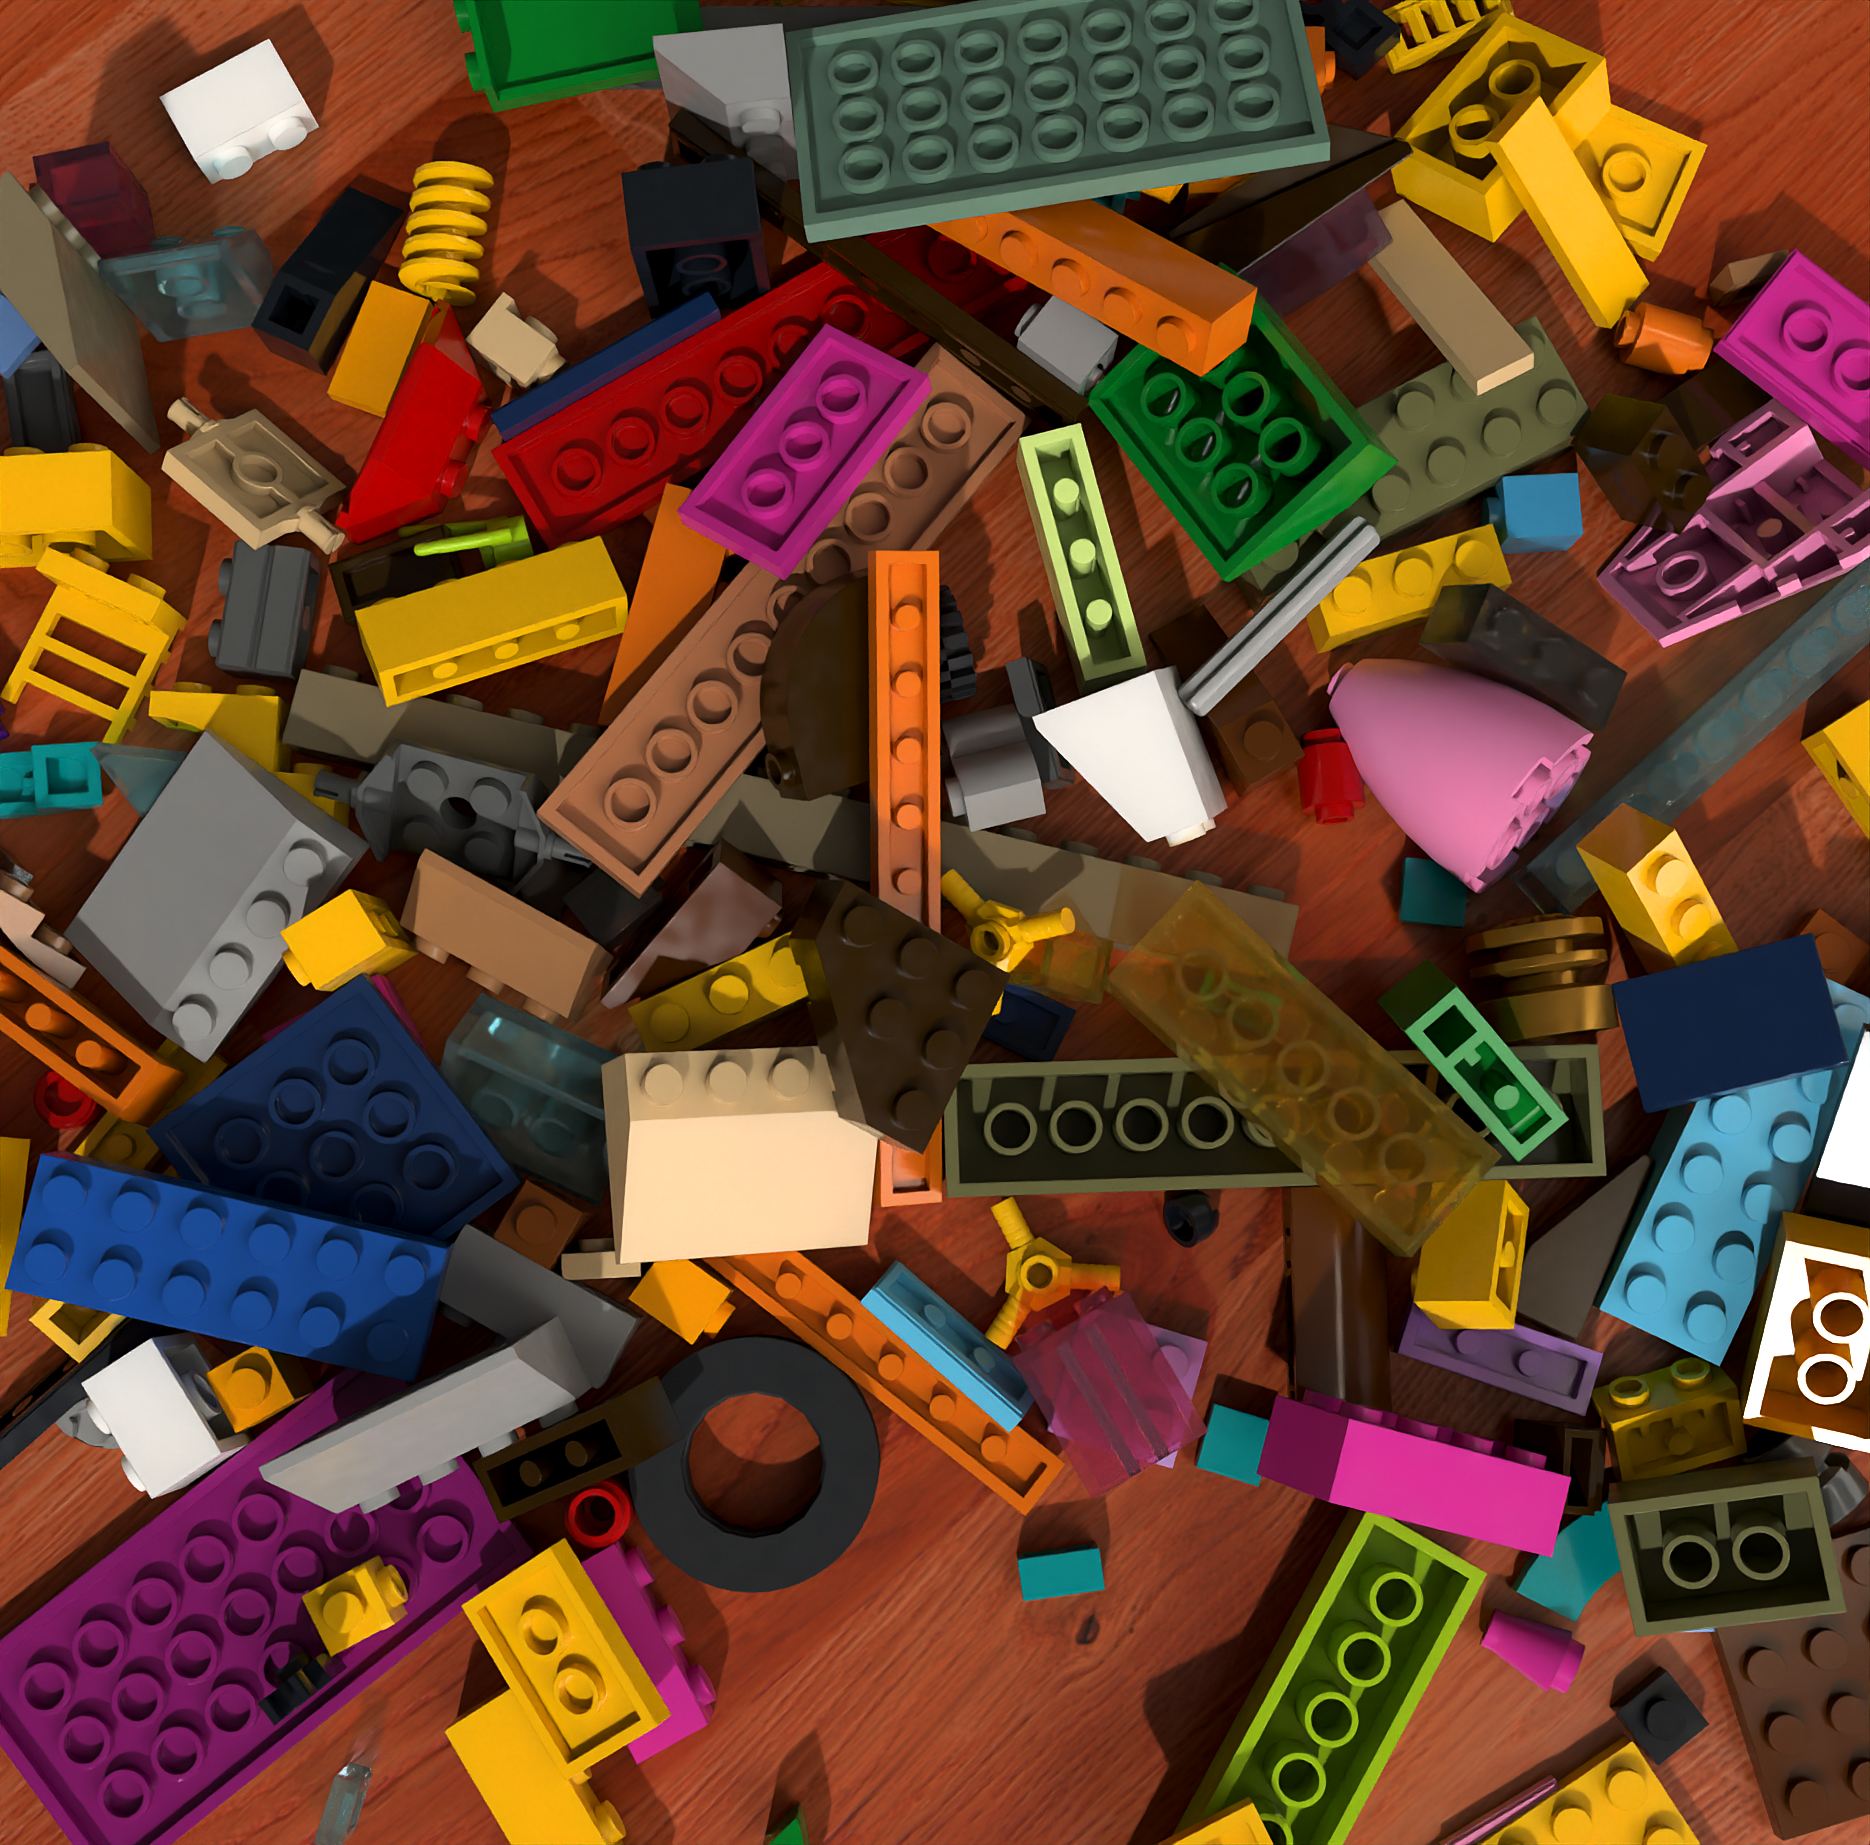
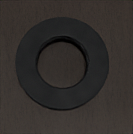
(811, 1540)

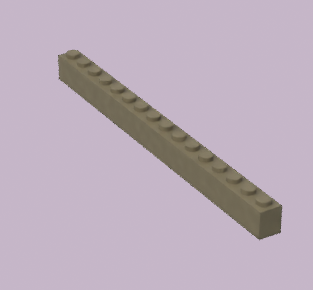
(821, 838)

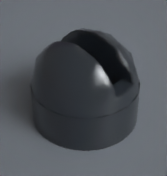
(1190, 1218)

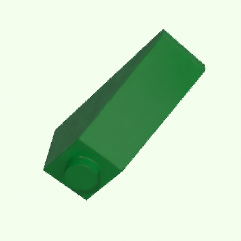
(1473, 1059)

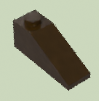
(1575, 1246)

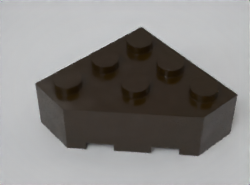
(890, 1010)

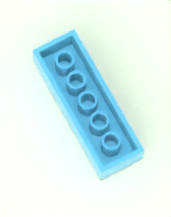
(1718, 1201)

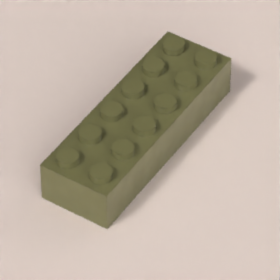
(1447, 450)

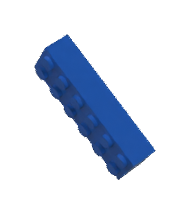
(229, 1265)

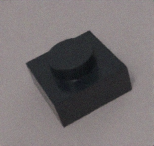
(1659, 1715)

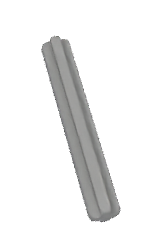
(1278, 615)

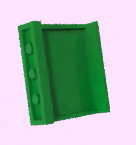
(565, 47)

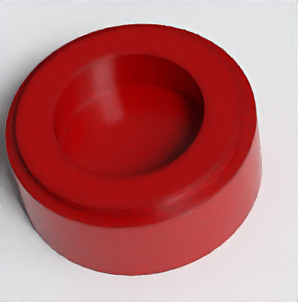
(62, 1103)

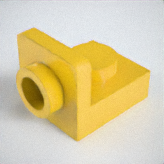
(357, 1604)

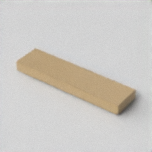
(1448, 303)

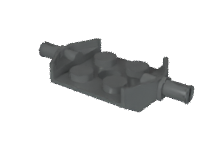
(408, 809)

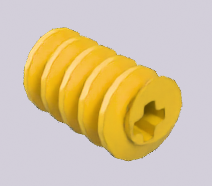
(441, 230)

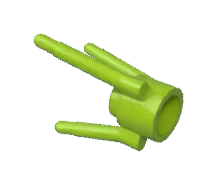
(497, 539)

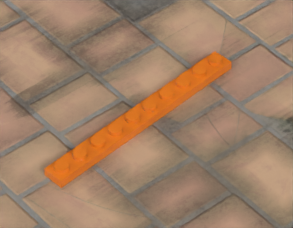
(905, 792)

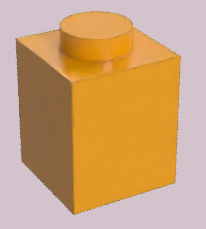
(685, 1298)
(258, 1385)

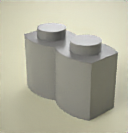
(989, 768)

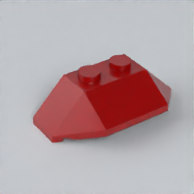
(423, 437)

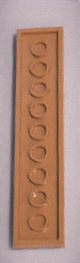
(700, 711)

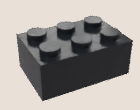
(697, 232)

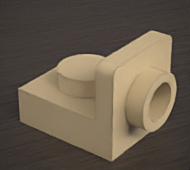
(597, 1261)

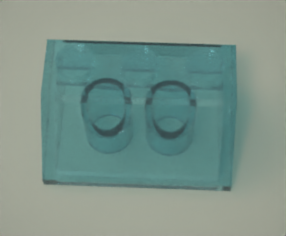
(534, 1094)

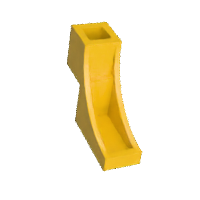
(250, 722)

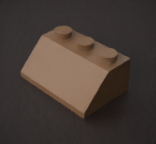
(502, 940)

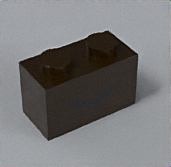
(1643, 463)

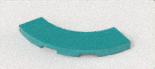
(1580, 1565)

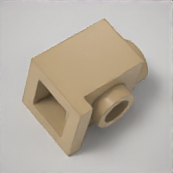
(513, 349)

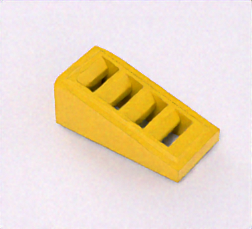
(1450, 39)

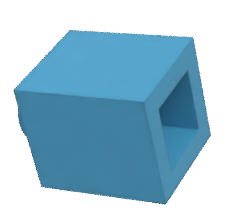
(1534, 512)

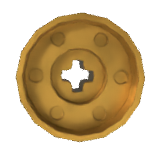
(1543, 978)

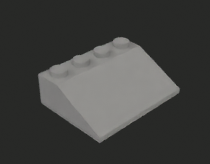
(205, 889)
(435, 1422)

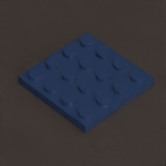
(343, 1123)

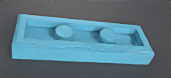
(950, 1344)

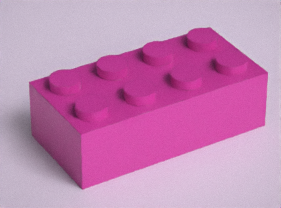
(1414, 1471)

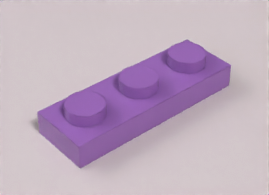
(1508, 1359)

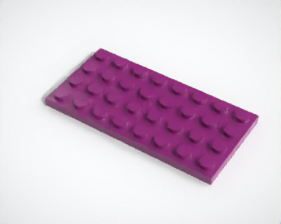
(148, 1671)

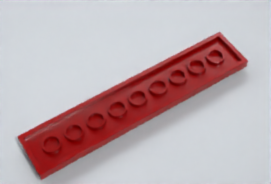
(687, 405)

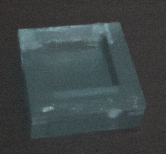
(344, 1805)

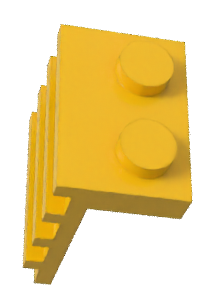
(119, 610)

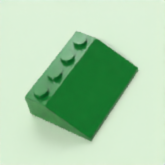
(1246, 449)

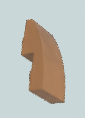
(46, 945)

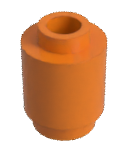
(1663, 341)

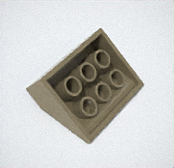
(58, 291)

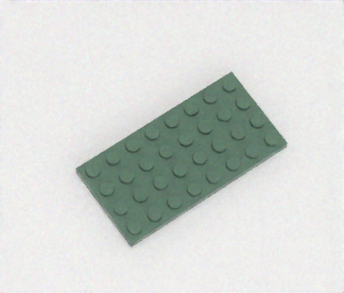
(1043, 105)

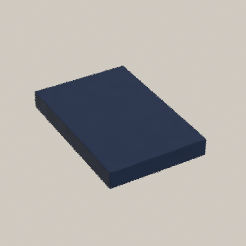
(1730, 1023)

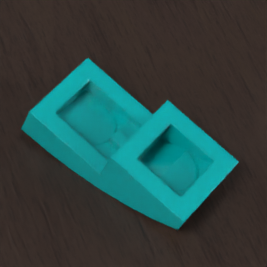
(49, 780)

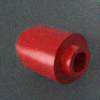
(1329, 778)
(587, 1525)

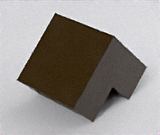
(1570, 1451)

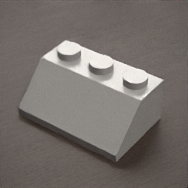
(736, 87)

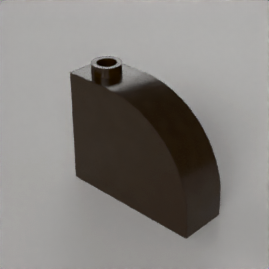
(819, 692)

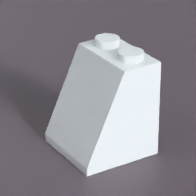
(1141, 755)

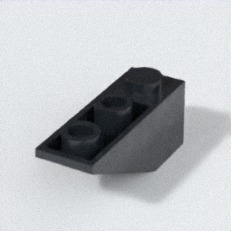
(327, 281)

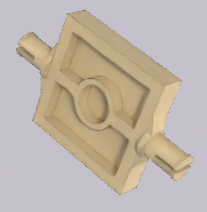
(253, 477)

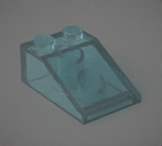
(193, 283)

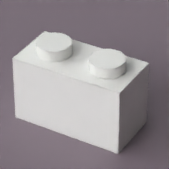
(239, 112)

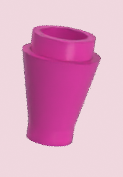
(1534, 1649)

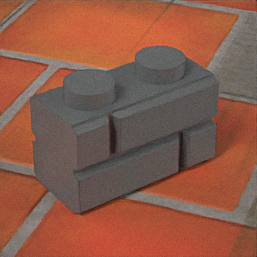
(265, 612)

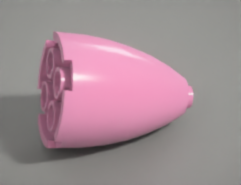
(1457, 759)

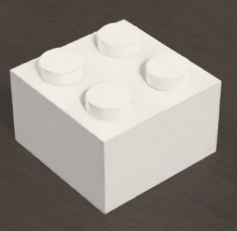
(164, 1414)

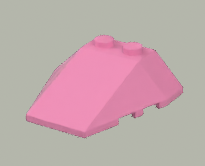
(1763, 534)

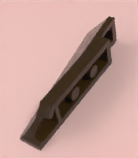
(1279, 203)

